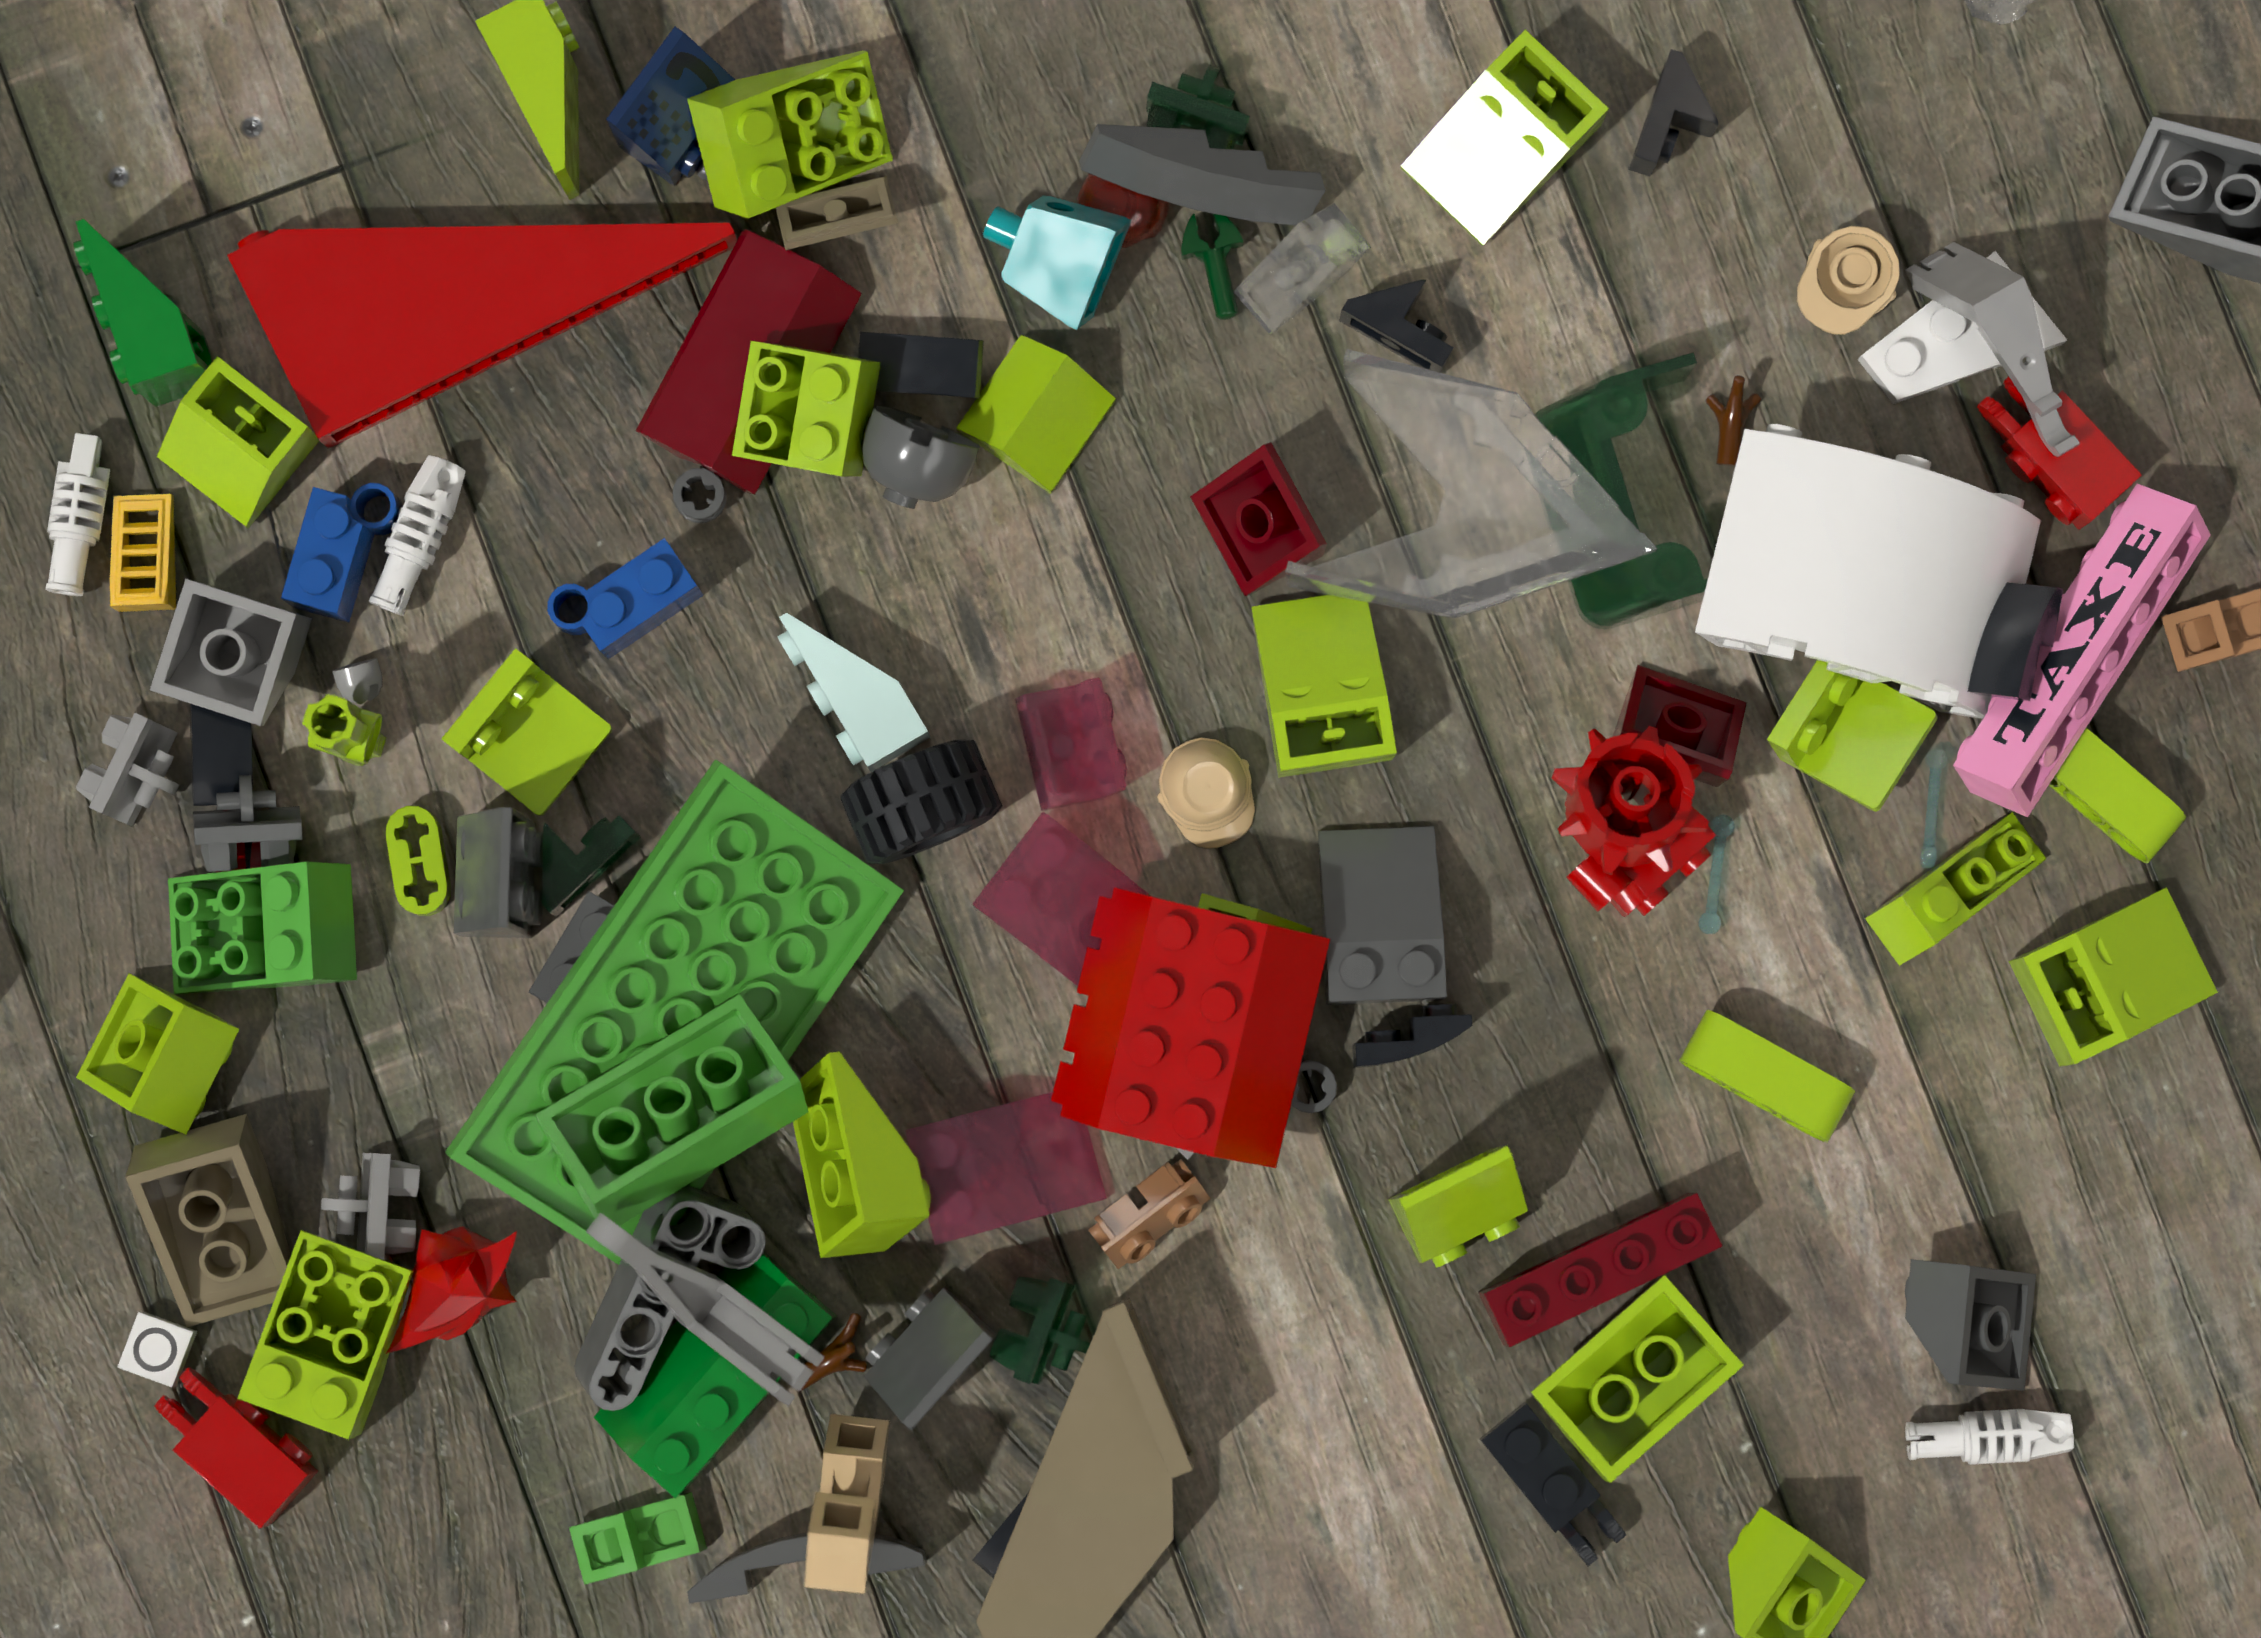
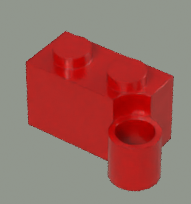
(1639, 885)

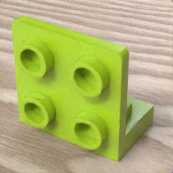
(527, 733)
(1851, 734)

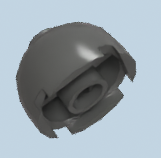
(915, 458)

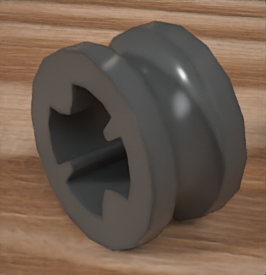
(710, 482)
(1328, 1085)

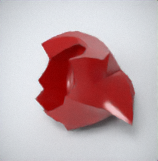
(453, 1285)

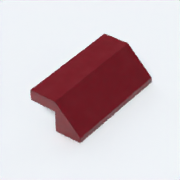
(757, 297)

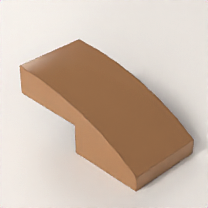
(2214, 630)

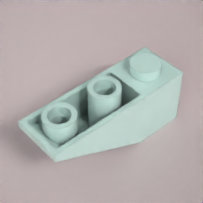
(867, 701)

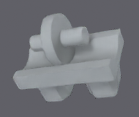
(134, 770)
(378, 1179)

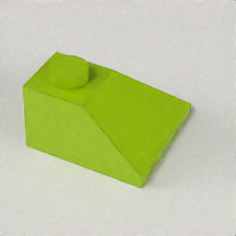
(1786, 1582)

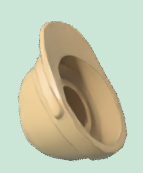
(1848, 279)
(1207, 792)

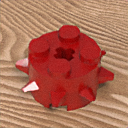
(1637, 770)

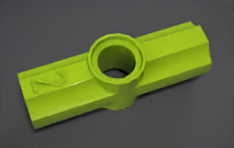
(344, 730)

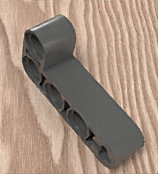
(617, 1375)

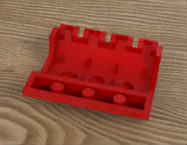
(1190, 1027)

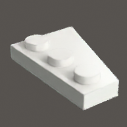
(1938, 350)

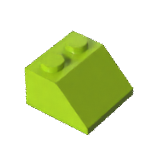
(157, 1054)

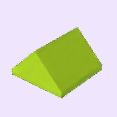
(1037, 412)

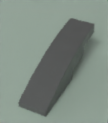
(1186, 172)

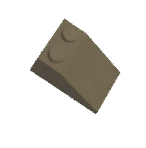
(211, 1218)

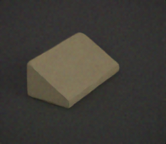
(836, 213)

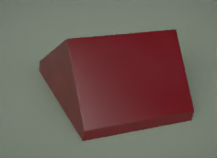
(1259, 520)
(1688, 717)

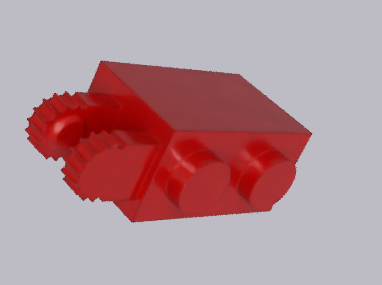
(2077, 482)
(239, 1451)

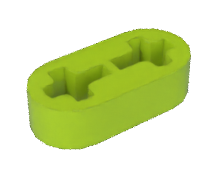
(404, 863)

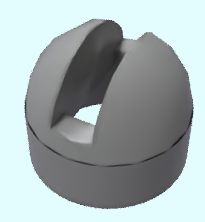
(359, 680)

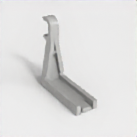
(2007, 321)
(716, 1313)

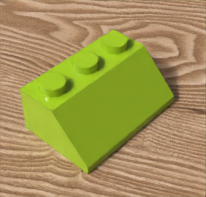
(1636, 1379)

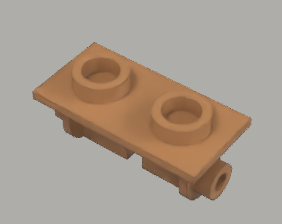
(1130, 1232)

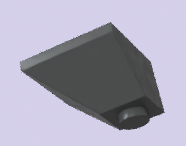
(1972, 1321)

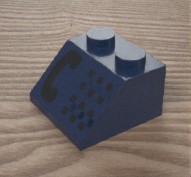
(654, 113)

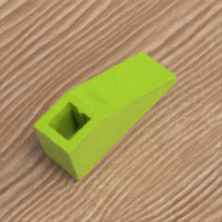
(1955, 889)

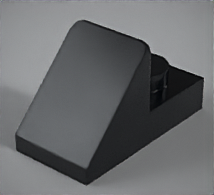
(1677, 103)
(1383, 319)

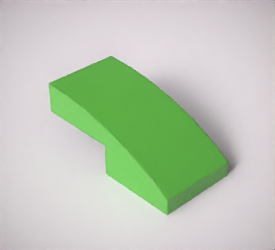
(638, 1538)

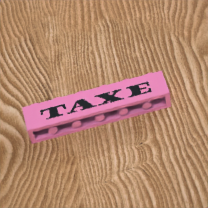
(2097, 632)

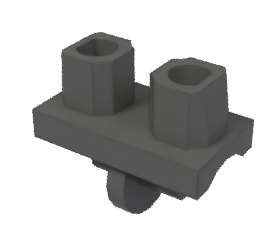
(247, 818)

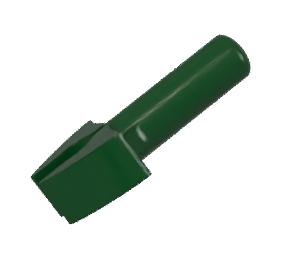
(1215, 261)

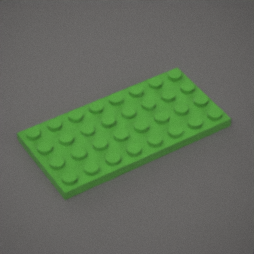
(719, 909)

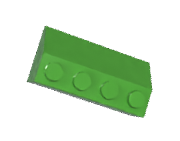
(673, 1112)

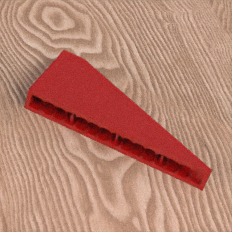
(408, 312)

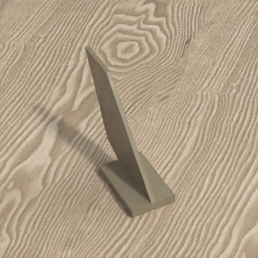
(1099, 1496)

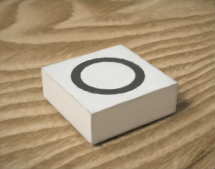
(157, 1349)

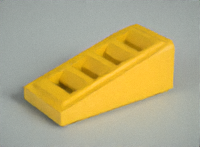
(143, 599)

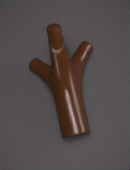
(1732, 420)
(837, 1353)

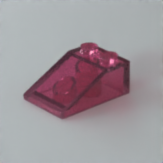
(1050, 895)
(1004, 1167)

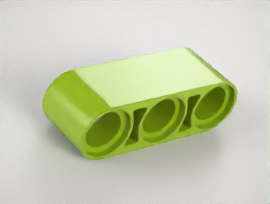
(2117, 798)
(1767, 1076)

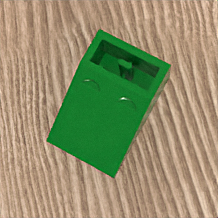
(155, 341)

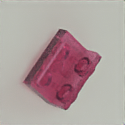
(1072, 744)

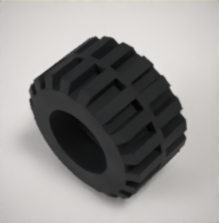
(921, 801)

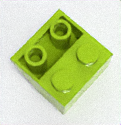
(805, 408)
(234, 442)

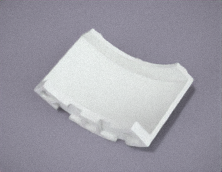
(1862, 565)

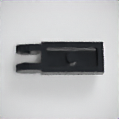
(1548, 1478)

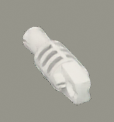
(76, 514)
(418, 531)
(1993, 1436)

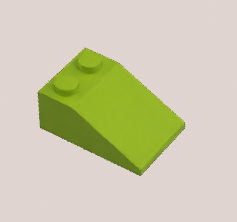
(535, 58)
(855, 1165)
(1460, 1205)

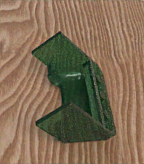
(1586, 426)

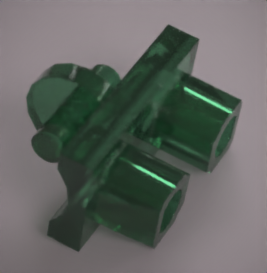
(1175, 108)
(1030, 1354)

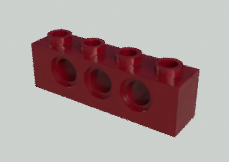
(1600, 1269)

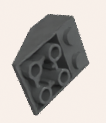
(497, 875)

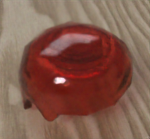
(1145, 211)

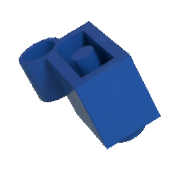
(335, 550)
(629, 599)

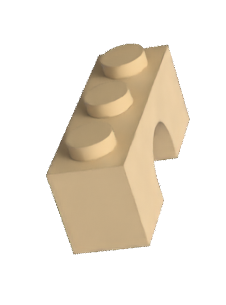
(847, 1504)

